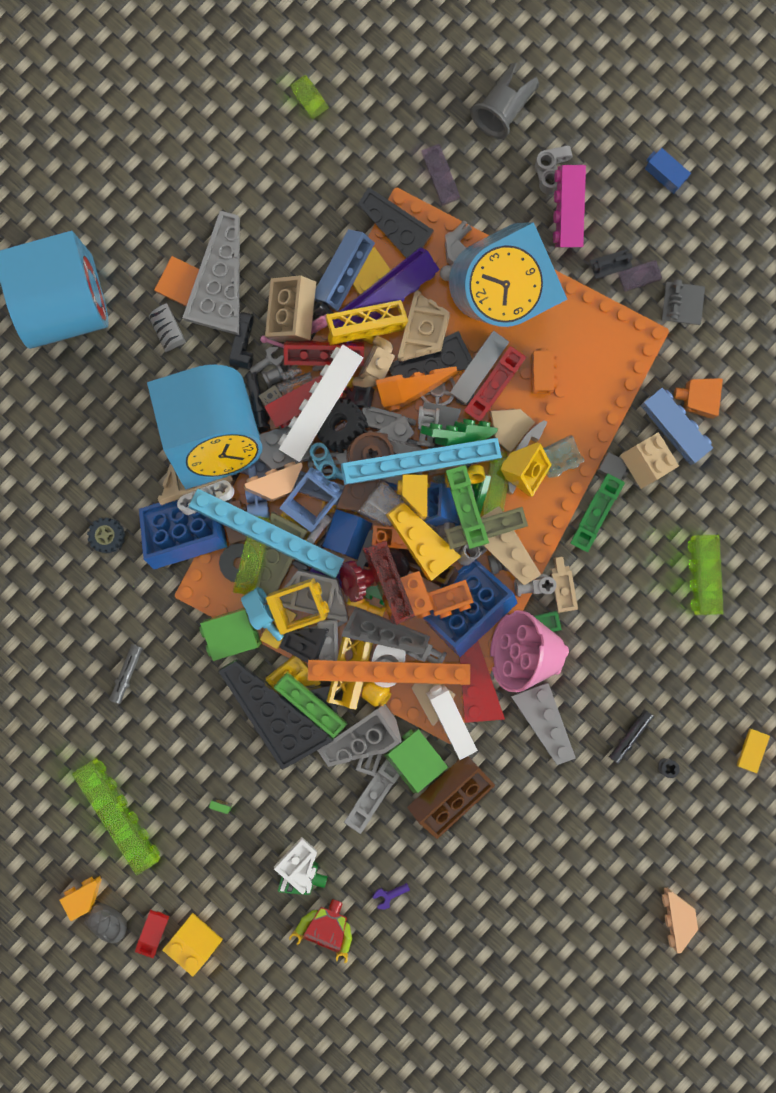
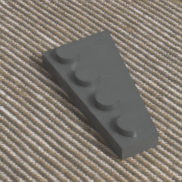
(379, 630)

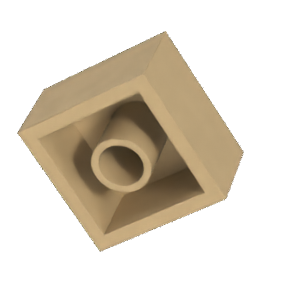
(649, 460)

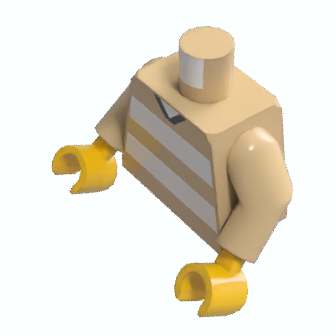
(376, 364)

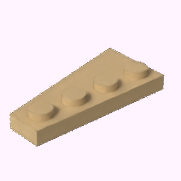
(512, 554)

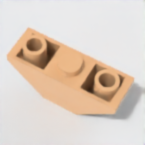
(275, 483)
(680, 919)

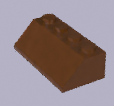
(450, 796)

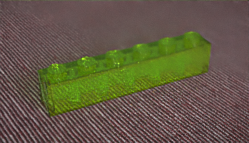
(116, 816)

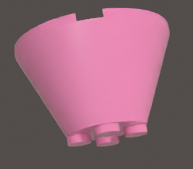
(525, 652)

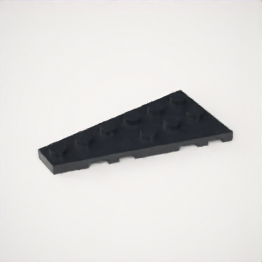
(279, 723)

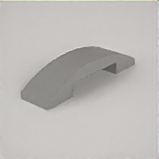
(479, 367)
(534, 434)
(372, 797)

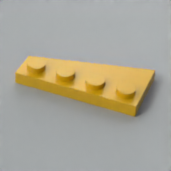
(422, 541)

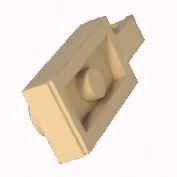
(565, 591)

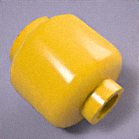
(375, 694)

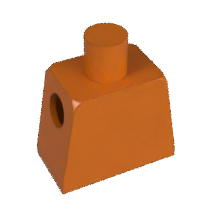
(701, 396)

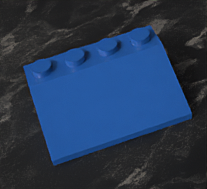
(175, 537)
(490, 604)

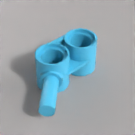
(324, 461)
(258, 613)

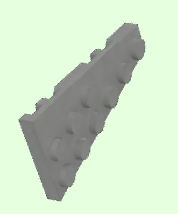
(216, 287)

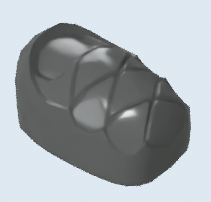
(106, 923)

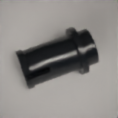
(321, 309)

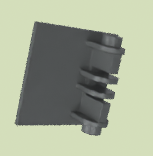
(683, 303)

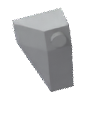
(368, 737)

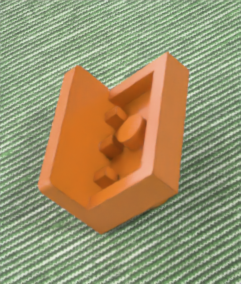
(451, 598)

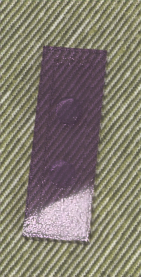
(440, 174)

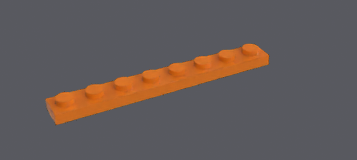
(388, 672)

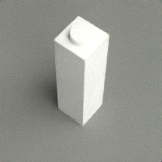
(451, 721)

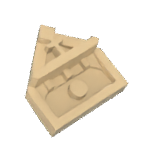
(511, 426)

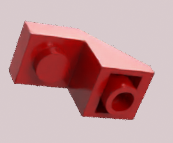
(151, 933)

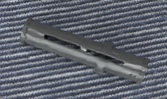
(127, 670)

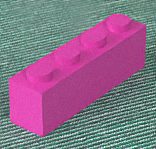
(570, 205)

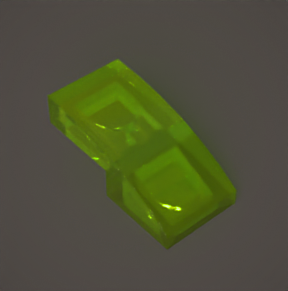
(309, 96)

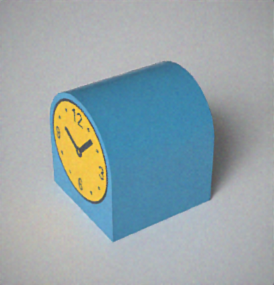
(505, 277)
(205, 423)

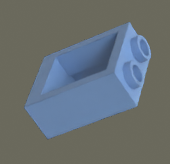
(301, 514)

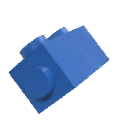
(667, 170)

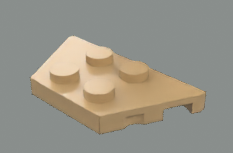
(424, 329)
(174, 488)

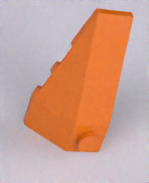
(401, 391)

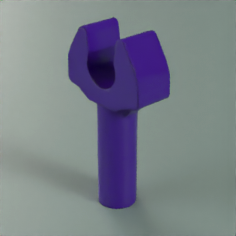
(388, 895)

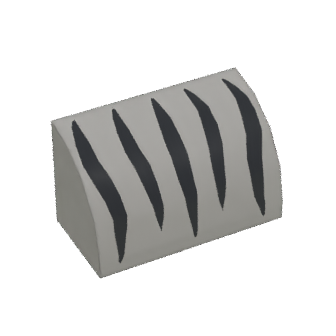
(166, 328)

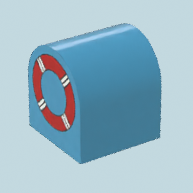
(52, 290)

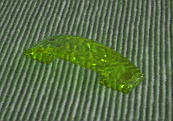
(250, 565)

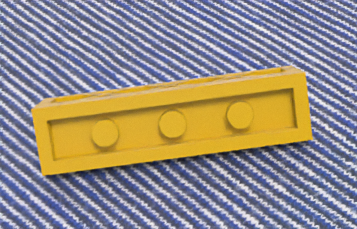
(366, 329)
(351, 690)

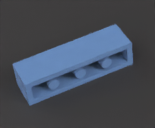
(343, 269)
(677, 426)

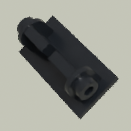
(611, 263)

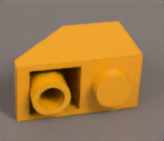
(80, 900)

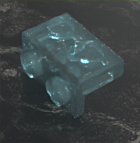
(563, 456)

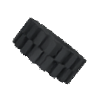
(355, 426)

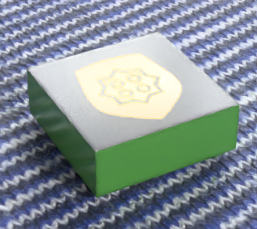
(220, 805)

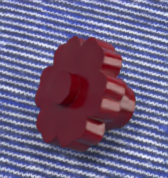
(355, 580)

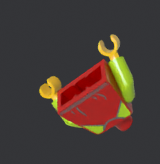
(326, 929)

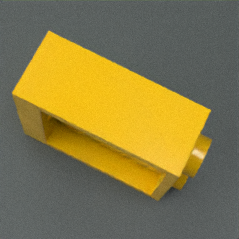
(279, 613)

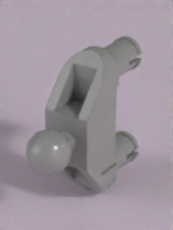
(454, 247)

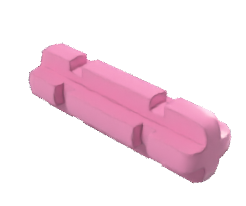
(319, 324)

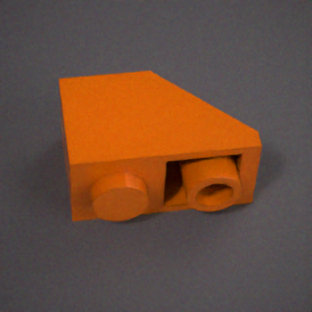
(389, 535)

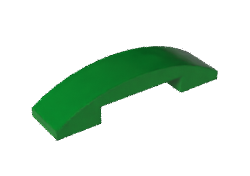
(597, 512)

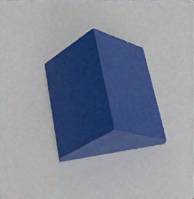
(347, 534)

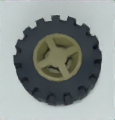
(100, 532)

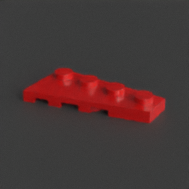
(479, 697)

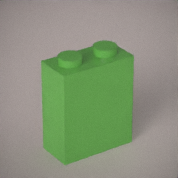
(229, 634)
(416, 760)

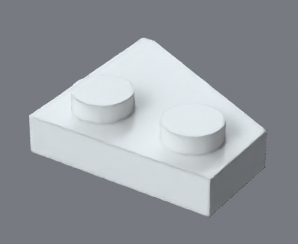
(297, 864)

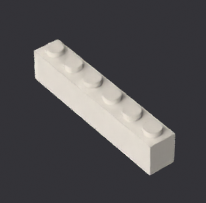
(320, 403)

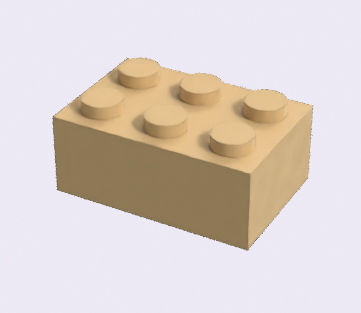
(290, 309)

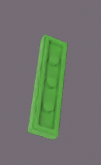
(310, 705)

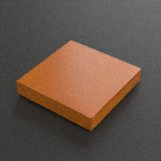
(177, 281)

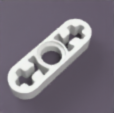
(216, 487)

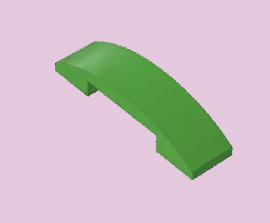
(466, 507)

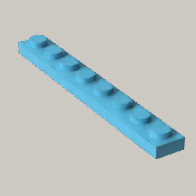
(420, 461)
(266, 533)

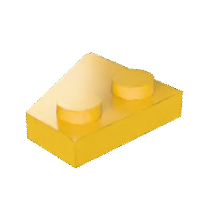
(371, 271)
(296, 668)

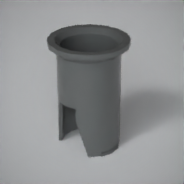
(502, 105)

